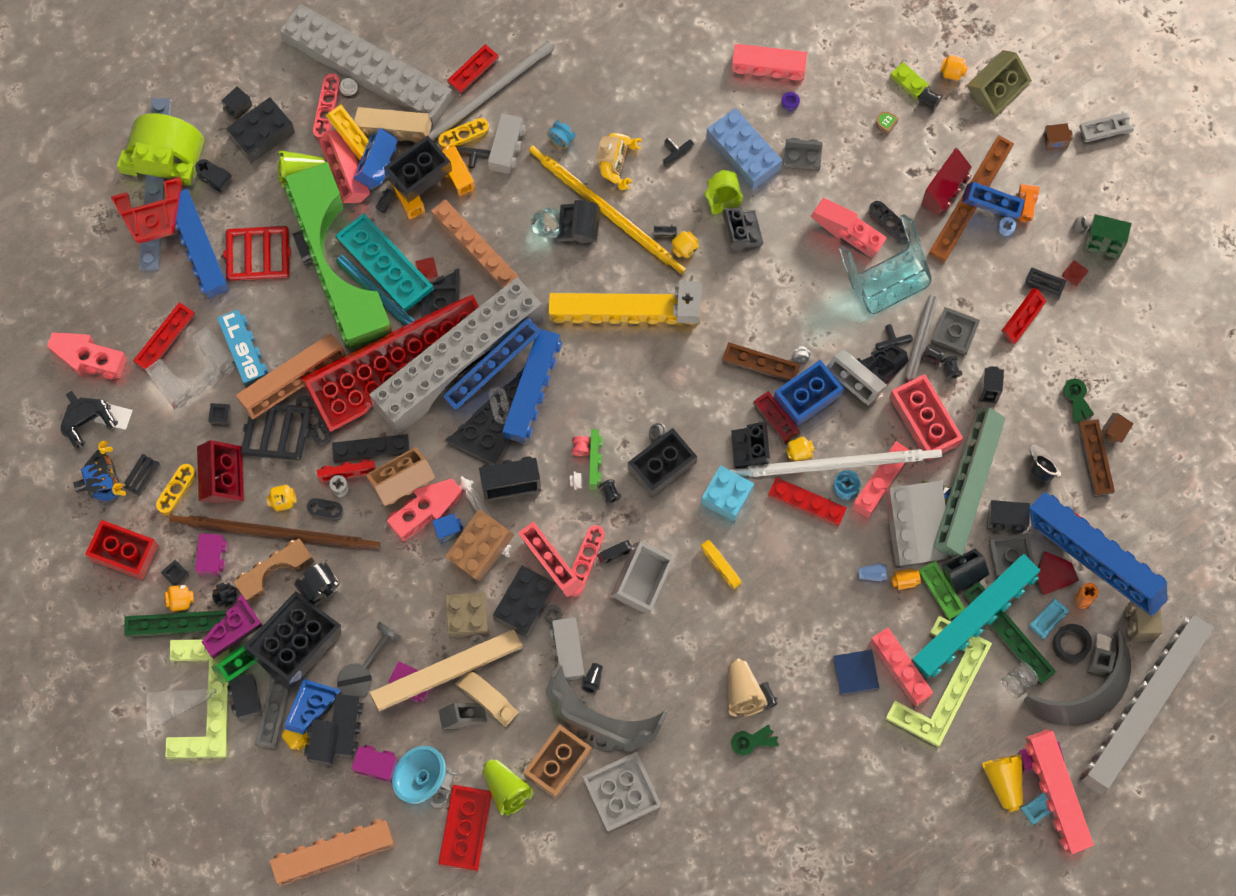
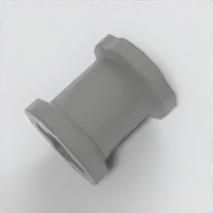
(343, 490)

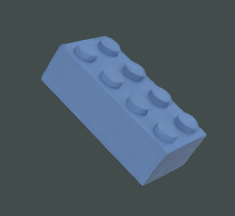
(744, 149)

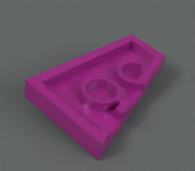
(233, 628)

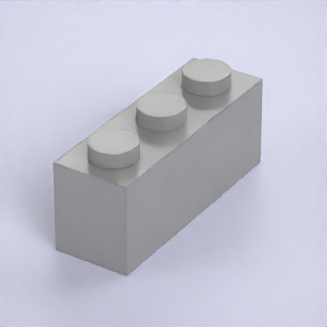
(506, 143)
(856, 377)
(567, 648)

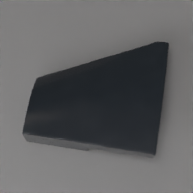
(886, 362)

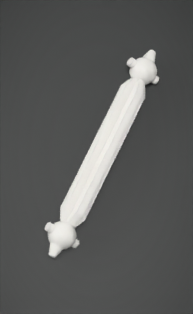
(477, 503)

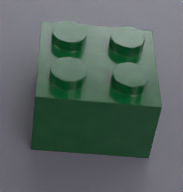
(1107, 236)

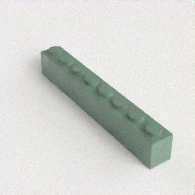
(969, 482)

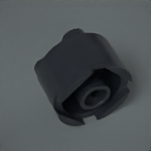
(318, 583)

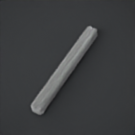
(921, 338)

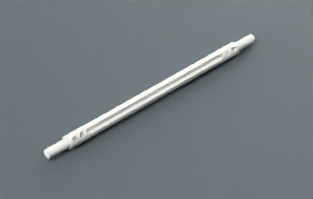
(837, 463)

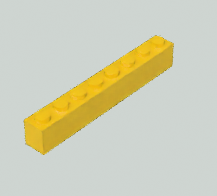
(612, 308)

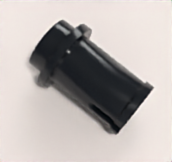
(385, 201)
(665, 231)
(771, 699)

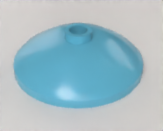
(418, 774)

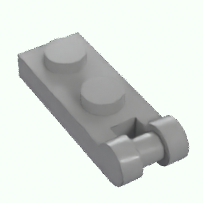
(1106, 127)

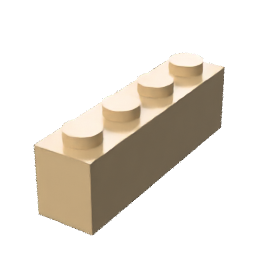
(400, 124)

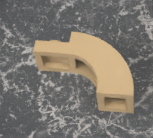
(487, 697)

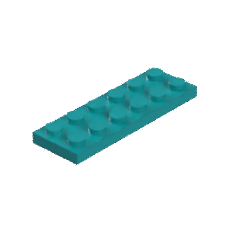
(384, 262)

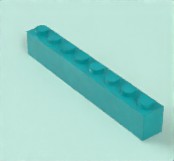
(975, 616)

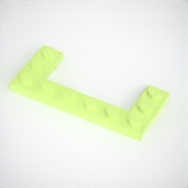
(934, 729)
(215, 742)

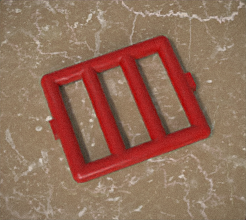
(267, 273)

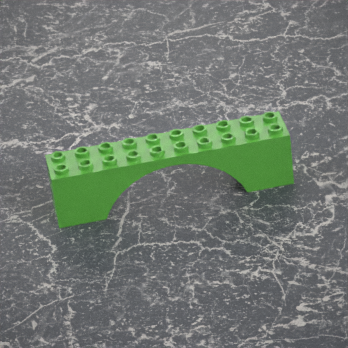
(316, 204)

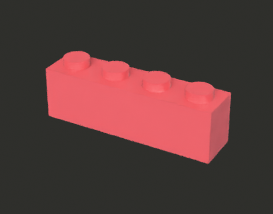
(769, 62)
(343, 167)
(875, 488)
(550, 559)
(901, 667)

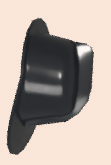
(1042, 466)

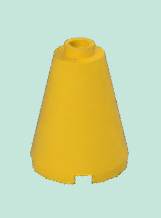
(1006, 780)

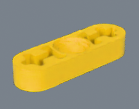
(465, 127)
(184, 487)
(720, 564)

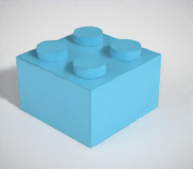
(727, 493)

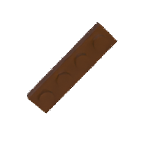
(760, 362)
(1096, 457)

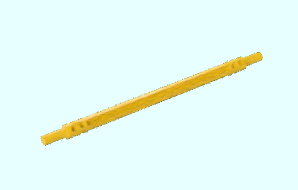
(607, 210)

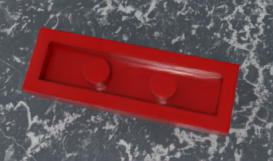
(472, 69)
(1024, 315)
(346, 470)

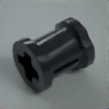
(930, 98)
(933, 355)
(951, 374)
(610, 491)

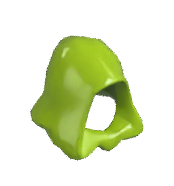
(723, 191)

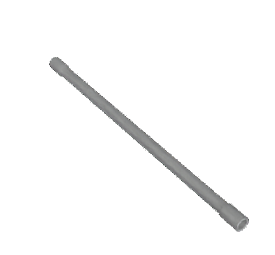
(539, 53)

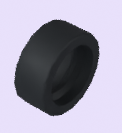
(1081, 631)

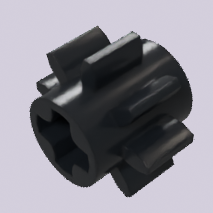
(224, 594)

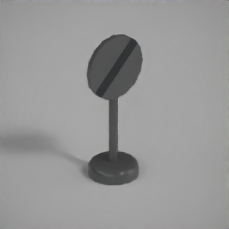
(356, 678)

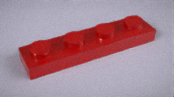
(164, 336)
(807, 501)

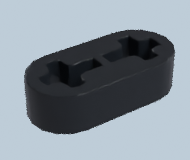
(302, 247)
(325, 504)
(615, 552)

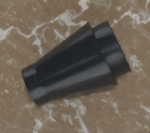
(592, 679)

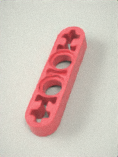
(324, 106)
(587, 561)

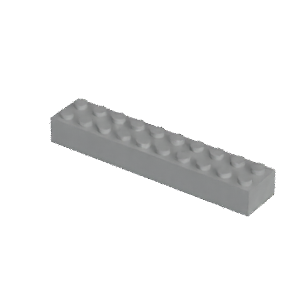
(365, 64)
(1147, 704)

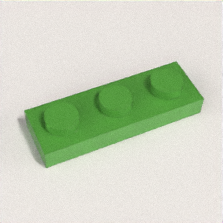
(595, 459)
(941, 590)

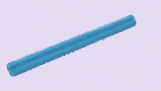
(369, 285)

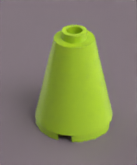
(294, 163)
(506, 787)

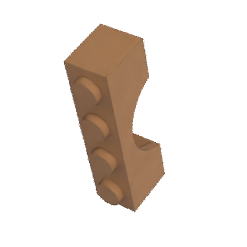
(292, 556)

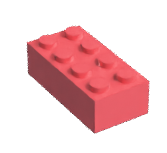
(925, 416)

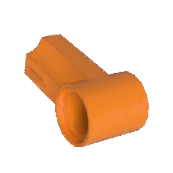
(1030, 195)

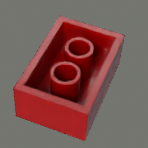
(121, 550)

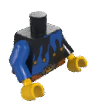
(100, 476)

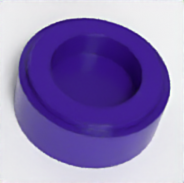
(790, 101)

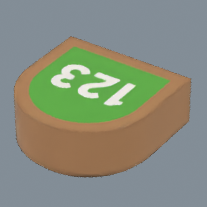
(886, 121)

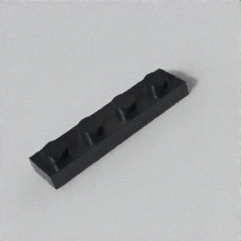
(370, 448)

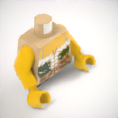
(612, 155)

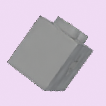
(688, 312)

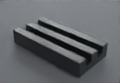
(1043, 289)
(155, 464)

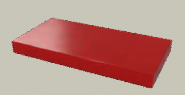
(465, 828)

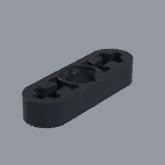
(889, 214)
(324, 429)

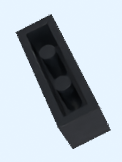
(346, 715)

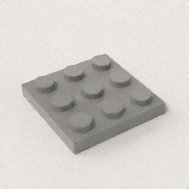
(622, 792)

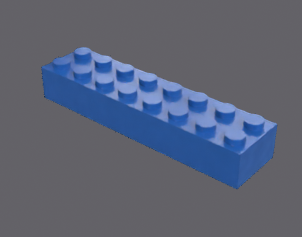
(1099, 553)

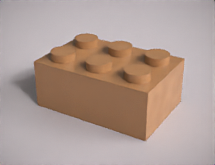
(400, 476)
(479, 545)
(557, 762)

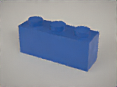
(375, 157)
(992, 200)

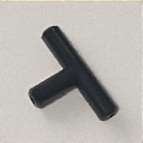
(676, 151)
(473, 152)
(892, 338)

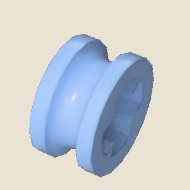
(1005, 232)

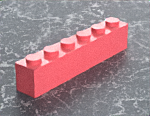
(1059, 791)

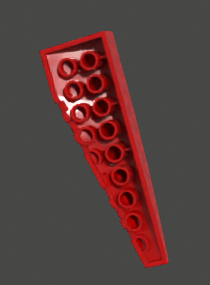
(344, 386)

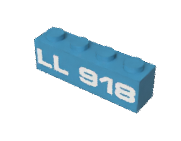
(242, 348)

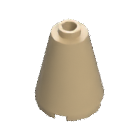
(743, 690)

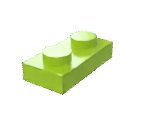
(909, 80)

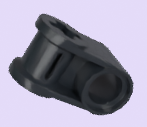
(214, 176)

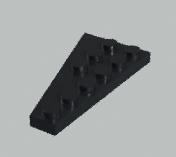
(481, 433)

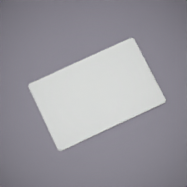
(121, 414)

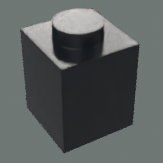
(236, 103)

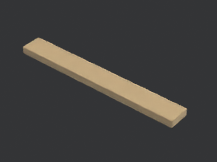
(445, 670)

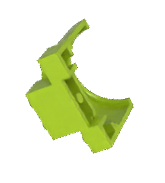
(154, 144)

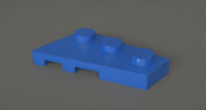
(309, 704)

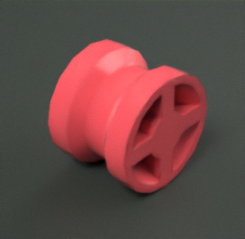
(581, 446)

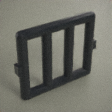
(280, 453)

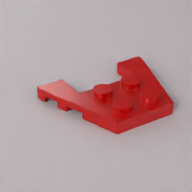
(152, 219)

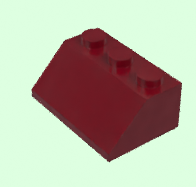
(947, 183)
(220, 472)

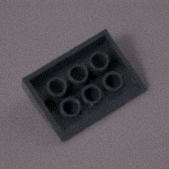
(293, 640)

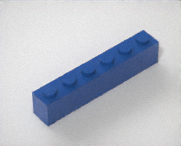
(199, 247)
(492, 363)
(531, 387)

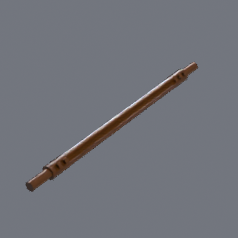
(274, 532)

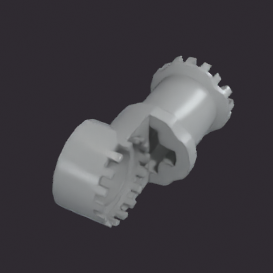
(444, 788)

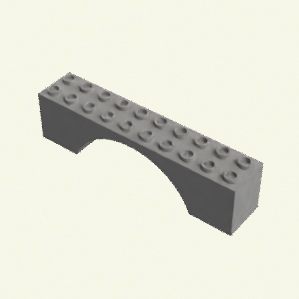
(416, 386)

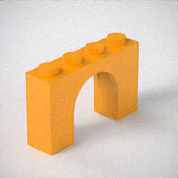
(458, 177)

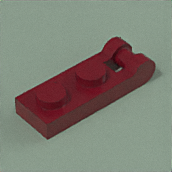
(776, 416)

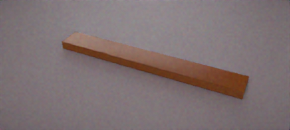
(963, 212)

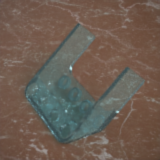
(892, 278)

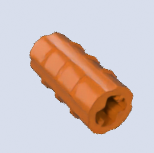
(1086, 595)

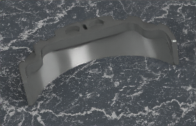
(1093, 705)
(595, 728)

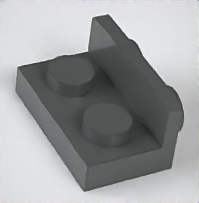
(803, 153)

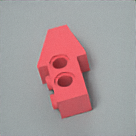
(846, 225)
(72, 347)
(441, 500)

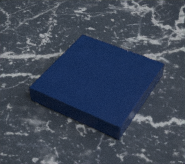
(856, 672)

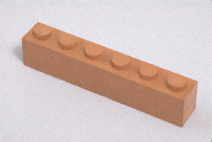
(473, 245)
(287, 377)
(331, 853)

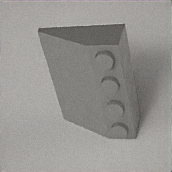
(915, 521)

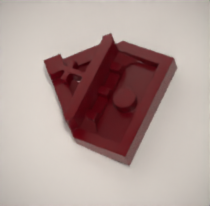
(1055, 573)

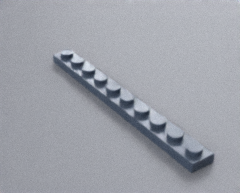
(154, 192)

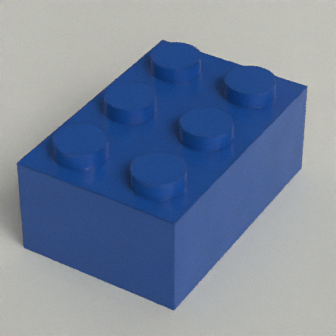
(808, 393)

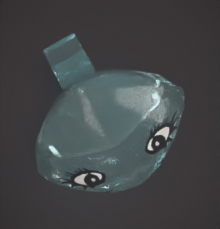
(545, 222)

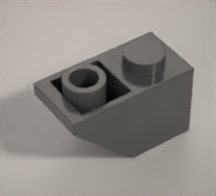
(1102, 655)

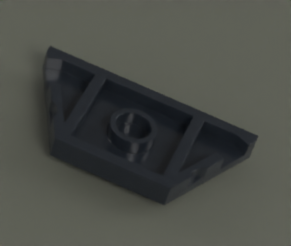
(445, 293)

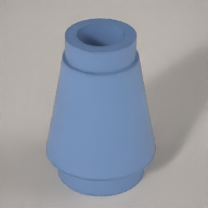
(874, 572)

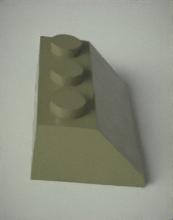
(999, 82)

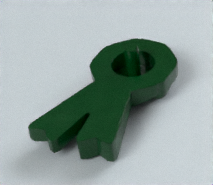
(1075, 391)
(744, 742)

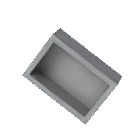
(642, 577)

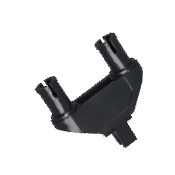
(82, 412)

